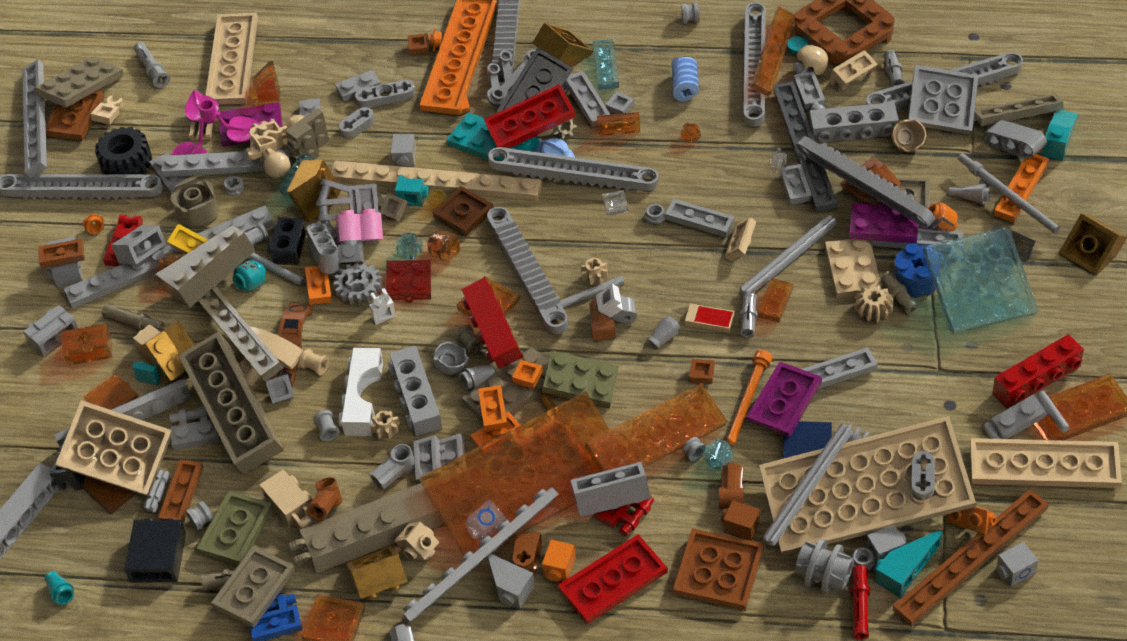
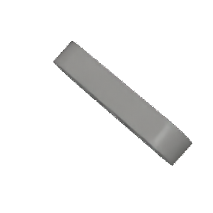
(379, 100)

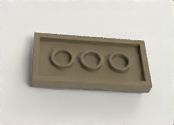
(79, 81)
(514, 395)

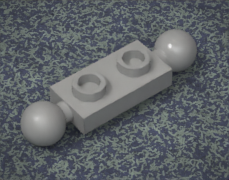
(808, 87)

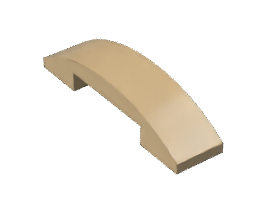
(285, 351)

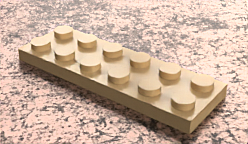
(232, 58)
(1045, 463)

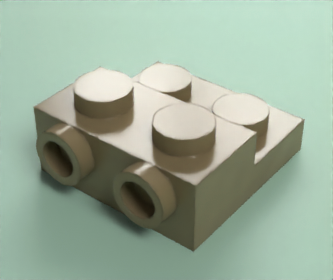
(307, 135)

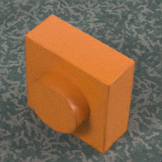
(527, 374)

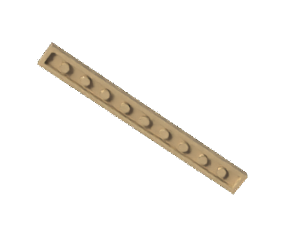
(439, 179)

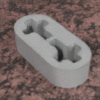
(356, 123)
(928, 475)

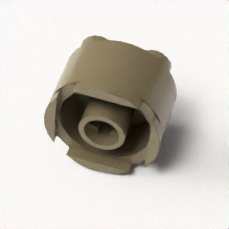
(195, 203)

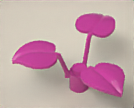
(205, 110)

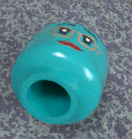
(249, 275)

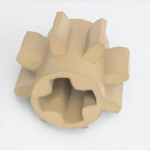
(568, 128)
(594, 271)
(385, 424)

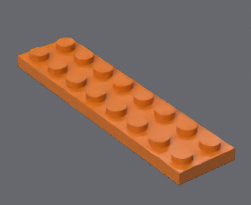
(458, 56)

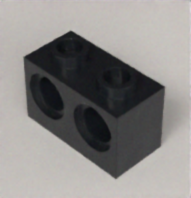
(287, 241)

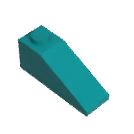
(1059, 134)
(906, 562)

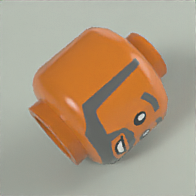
(945, 217)

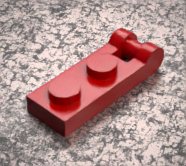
(121, 231)

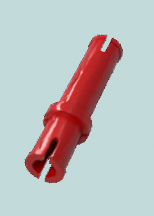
(860, 593)

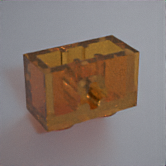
(86, 344)

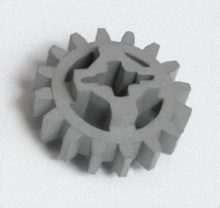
(358, 283)

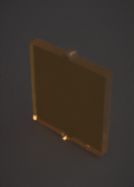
(111, 393)

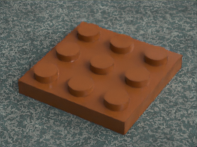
(718, 569)

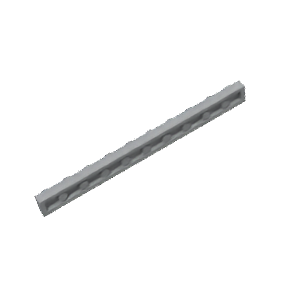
(129, 274)

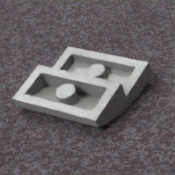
(433, 453)

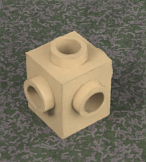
(417, 542)

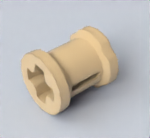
(314, 362)

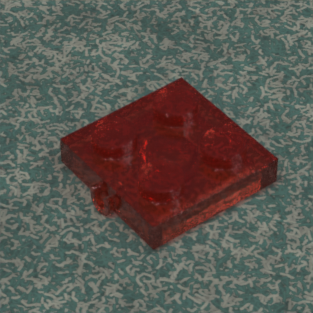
(408, 279)

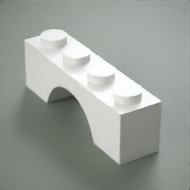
(364, 369)

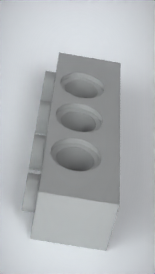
(853, 122)
(415, 391)

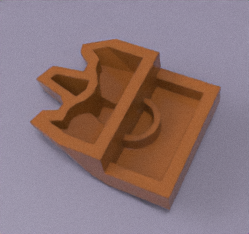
(877, 168)

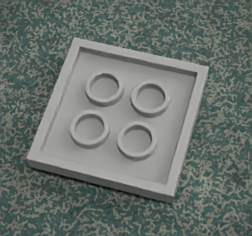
(943, 99)

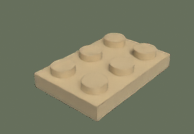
(851, 266)

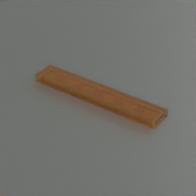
(773, 51)

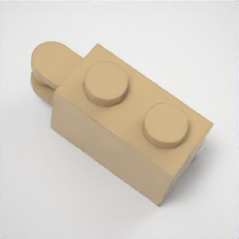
(287, 499)

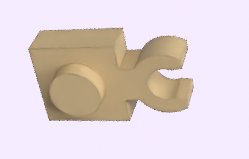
(107, 112)

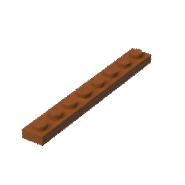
(969, 558)

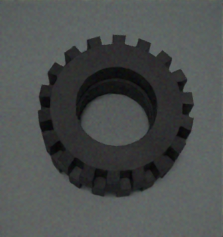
(123, 152)

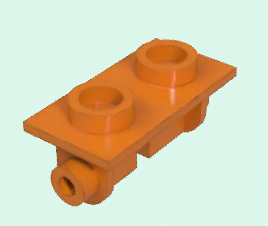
(973, 519)

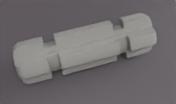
(156, 491)

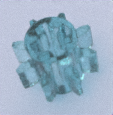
(409, 246)
(718, 454)

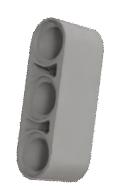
(1015, 138)
(323, 248)

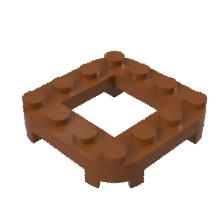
(809, 27)

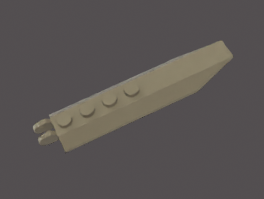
(364, 529)

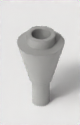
(974, 193)

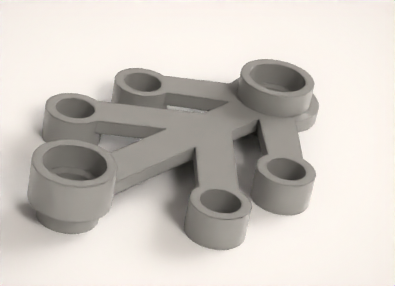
(509, 77)

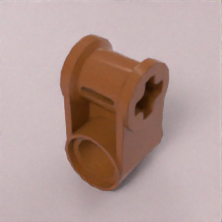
(527, 550)

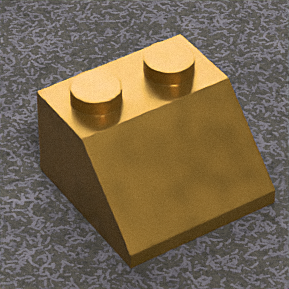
(561, 44)
(306, 187)
(1092, 243)
(164, 351)
(377, 573)

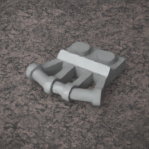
(359, 198)

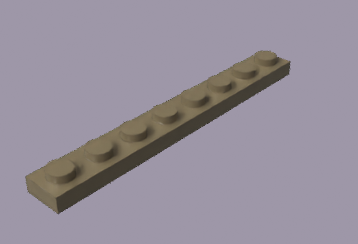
(240, 334)

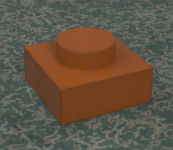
(418, 44)
(702, 371)

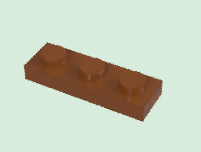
(181, 490)

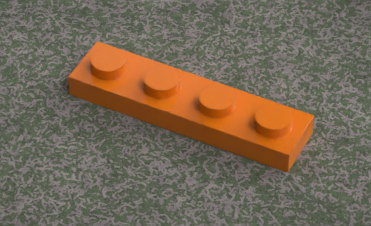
(1023, 185)

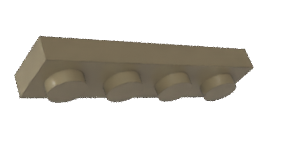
(1020, 109)

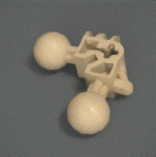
(264, 143)

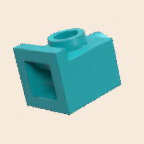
(412, 190)

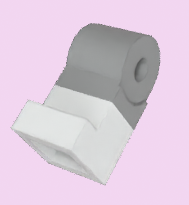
(616, 306)

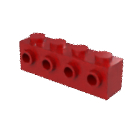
(492, 323)
(1037, 371)

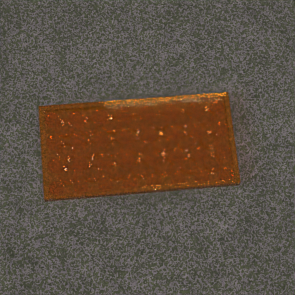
(517, 467)

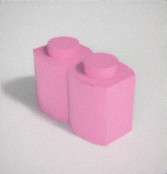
(359, 226)

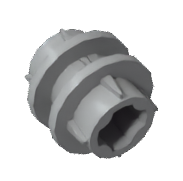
(823, 565)

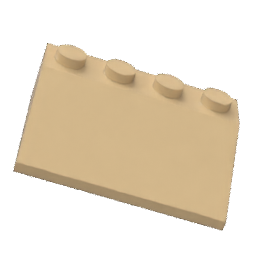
(114, 448)

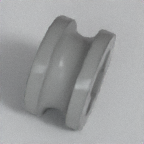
(229, 183)
(693, 449)

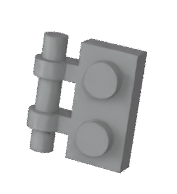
(192, 434)

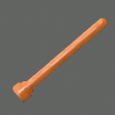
(761, 361)

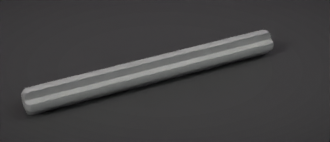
(788, 255)
(807, 484)

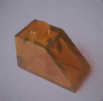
(265, 86)

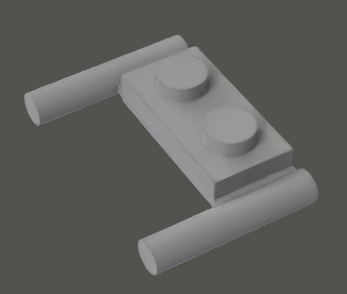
(1023, 416)

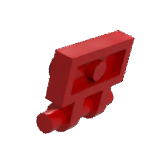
(630, 522)

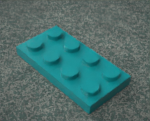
(474, 138)

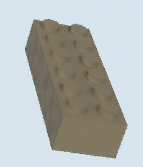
(231, 403)

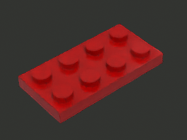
(530, 117)
(612, 579)

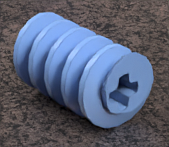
(685, 78)

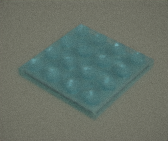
(980, 280)

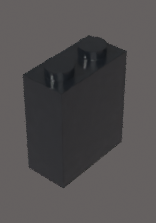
(155, 551)

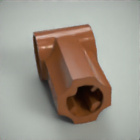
(601, 325)
(731, 485)
(327, 497)

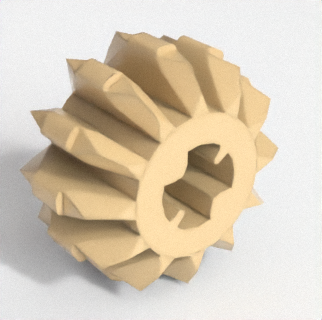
(873, 303)

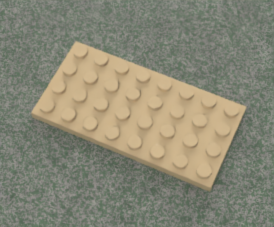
(870, 485)

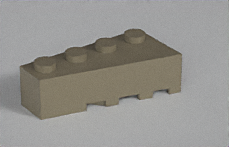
(206, 265)

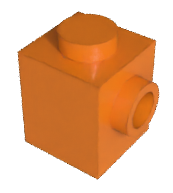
(558, 561)

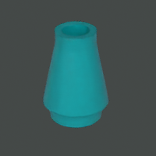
(59, 589)

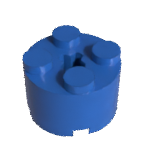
(913, 271)

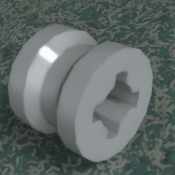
(690, 13)
(199, 515)

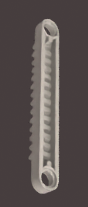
(506, 32)
(754, 42)
(987, 71)
(573, 169)
(866, 181)
(80, 186)
(527, 270)

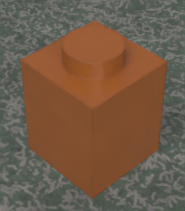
(741, 520)

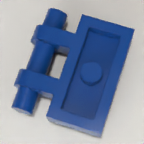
(280, 621)

